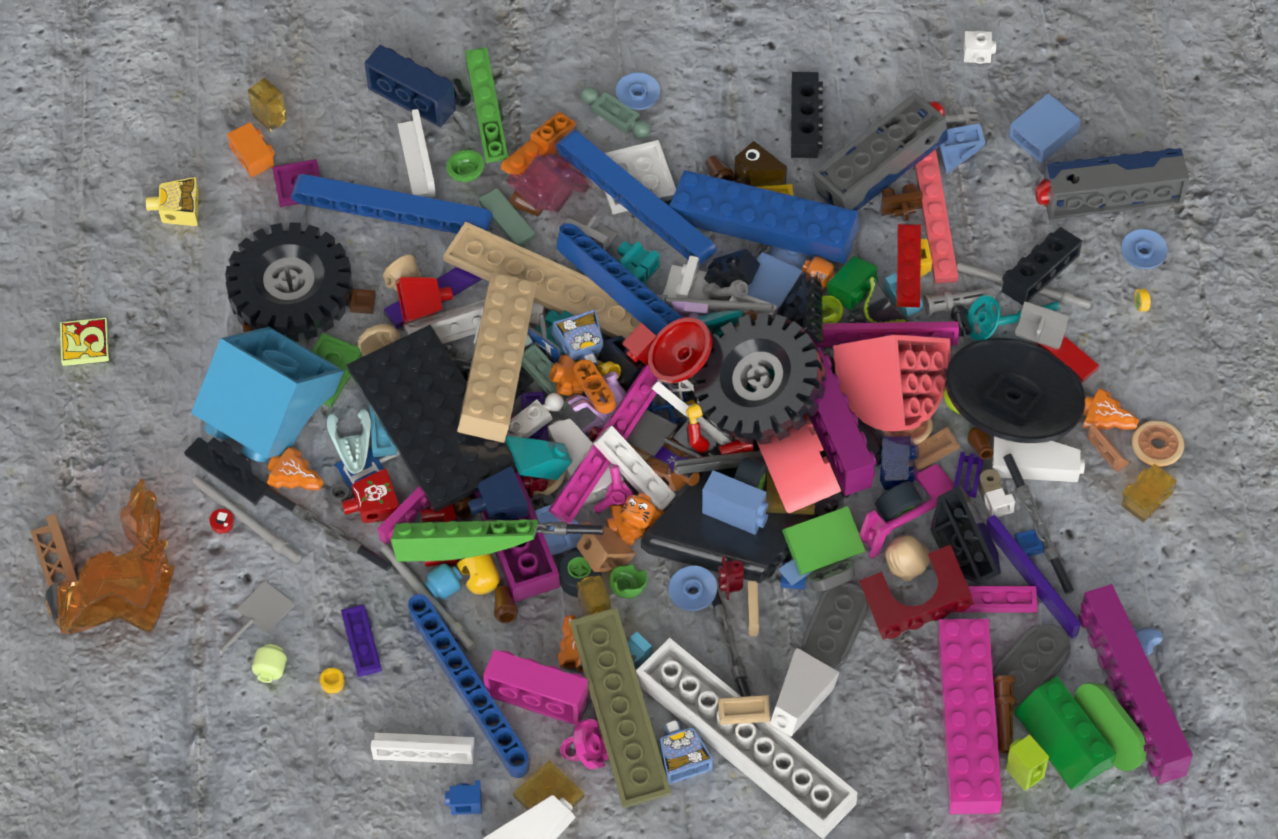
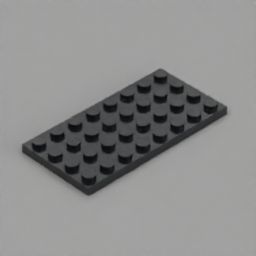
(419, 404)

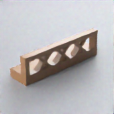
(61, 550)

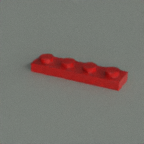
(908, 265)

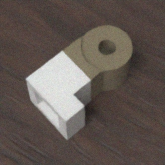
(993, 495)

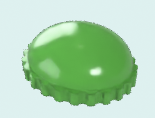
(465, 165)

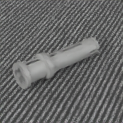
(947, 300)

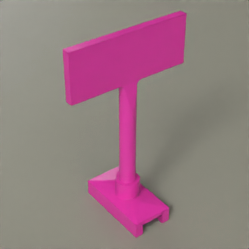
(875, 530)

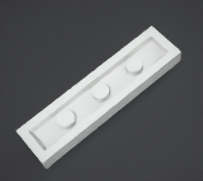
(634, 468)

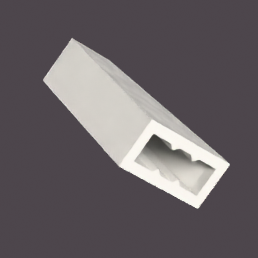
(577, 446)
(1038, 460)
(803, 691)
(542, 821)

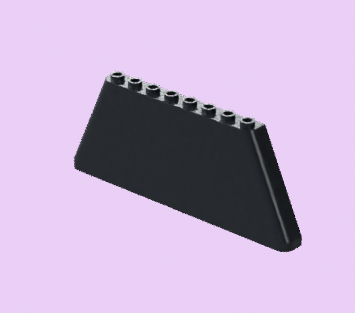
(701, 540)

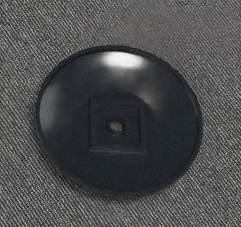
(996, 368)

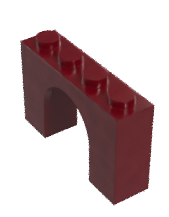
(950, 596)

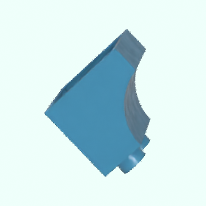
(263, 391)

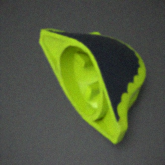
(878, 307)

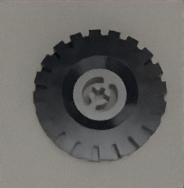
(317, 273)
(746, 355)

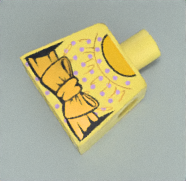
(177, 202)

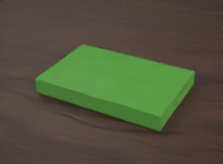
(339, 354)
(823, 540)

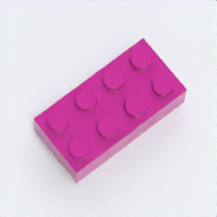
(536, 687)

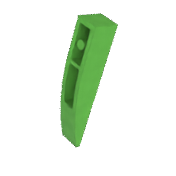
(486, 105)
(458, 539)

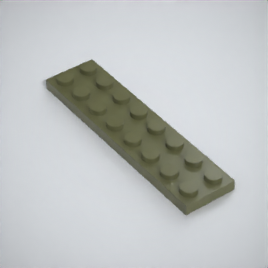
(620, 708)

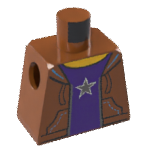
(663, 466)

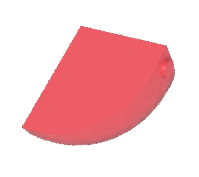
(893, 379)

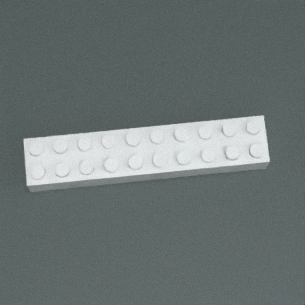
(756, 749)

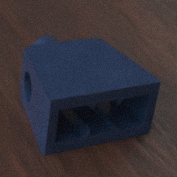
(500, 497)

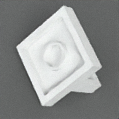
(686, 281)

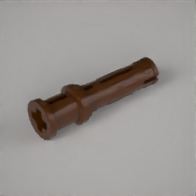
(1004, 701)

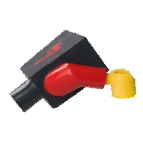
(691, 434)

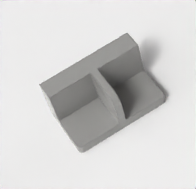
(601, 235)
(1042, 325)

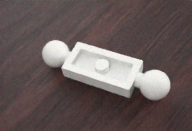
(534, 416)

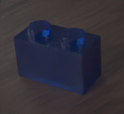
(898, 461)

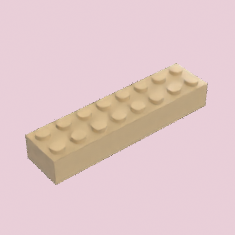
(497, 357)

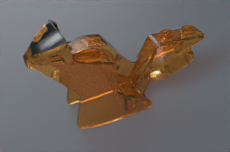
(123, 585)

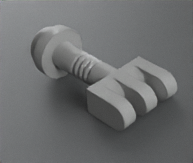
(967, 117)
(737, 289)

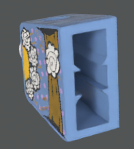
(579, 336)
(683, 753)

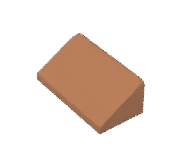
(1106, 448)

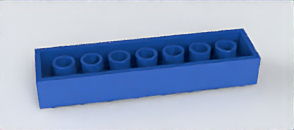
(766, 216)

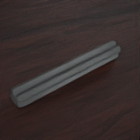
(714, 462)

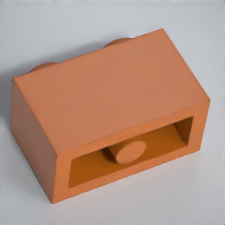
(251, 149)

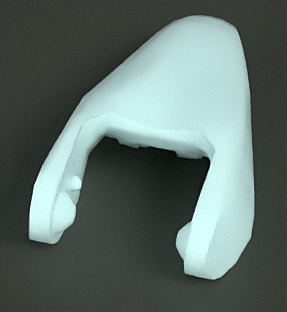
(354, 448)

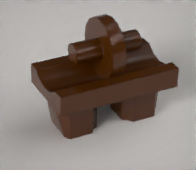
(901, 204)

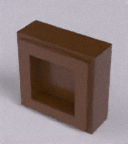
(362, 301)

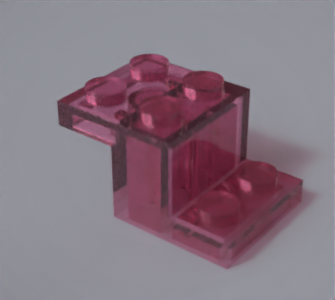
(548, 182)

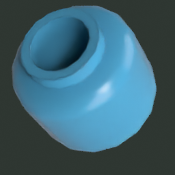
(443, 581)

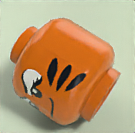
(820, 269)
(637, 511)

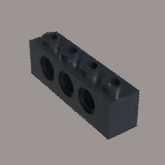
(805, 114)
(1041, 265)

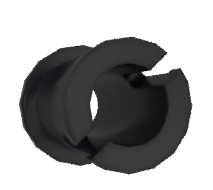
(462, 96)
(960, 315)

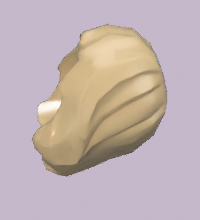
(377, 337)
(907, 557)

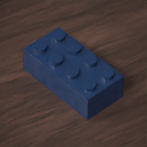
(410, 85)

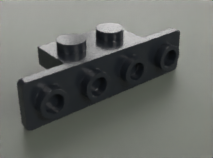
(806, 307)
(227, 467)

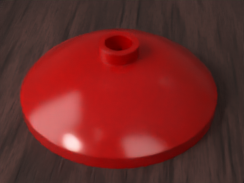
(680, 350)

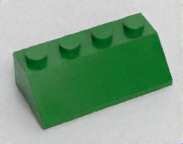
(1065, 733)

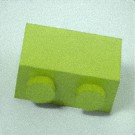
(1026, 762)

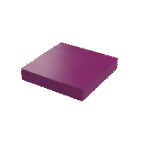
(286, 176)

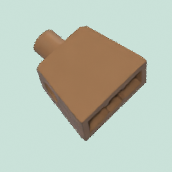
(605, 550)

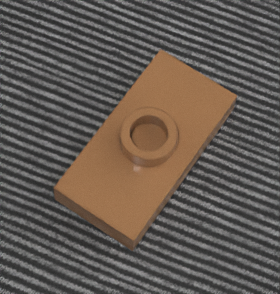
(935, 448)

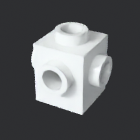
(978, 47)

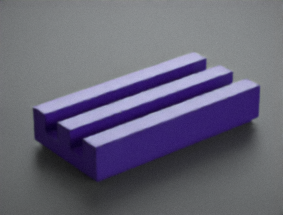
(970, 460)

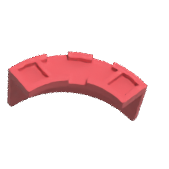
(798, 467)

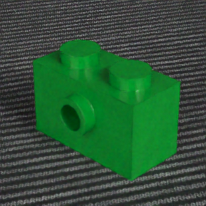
(852, 282)

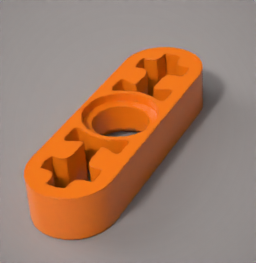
(594, 395)

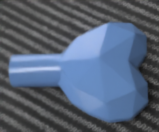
(1148, 638)

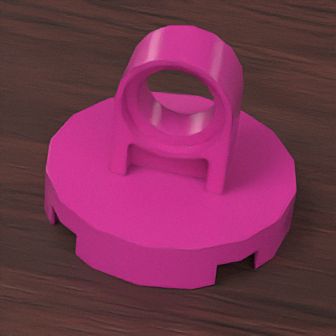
(588, 745)

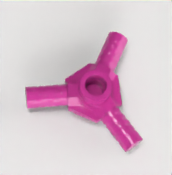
(616, 493)

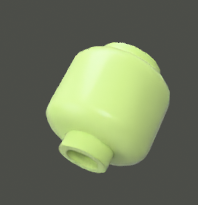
(269, 663)

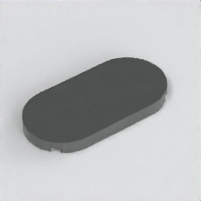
(835, 624)
(1034, 659)

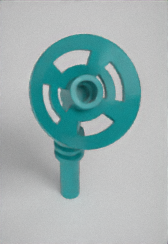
(990, 319)

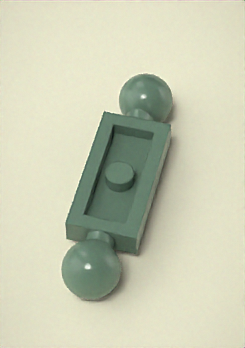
(615, 112)

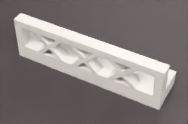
(416, 157)
(451, 323)
(682, 406)
(423, 748)

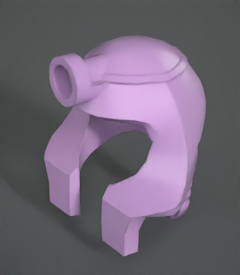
(584, 402)

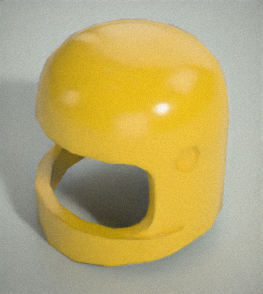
(482, 572)

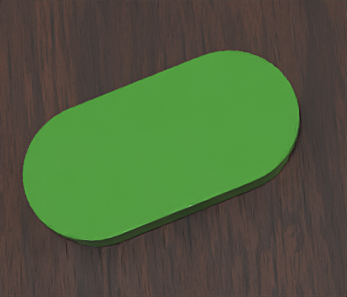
(1113, 725)

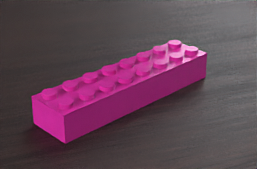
(969, 717)

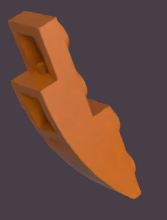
(542, 142)

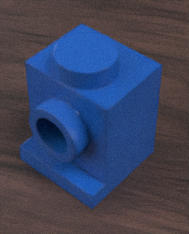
(464, 798)

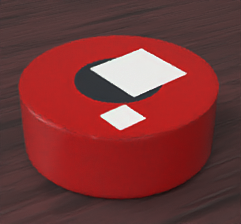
(221, 521)

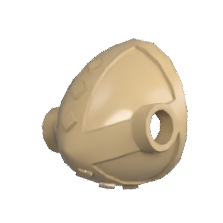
(402, 267)

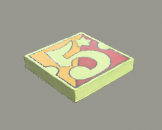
(84, 341)

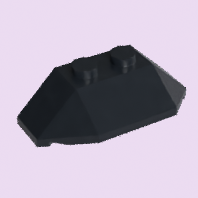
(961, 526)

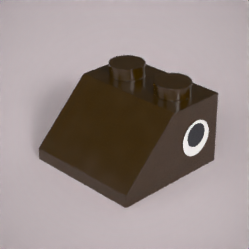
(758, 167)

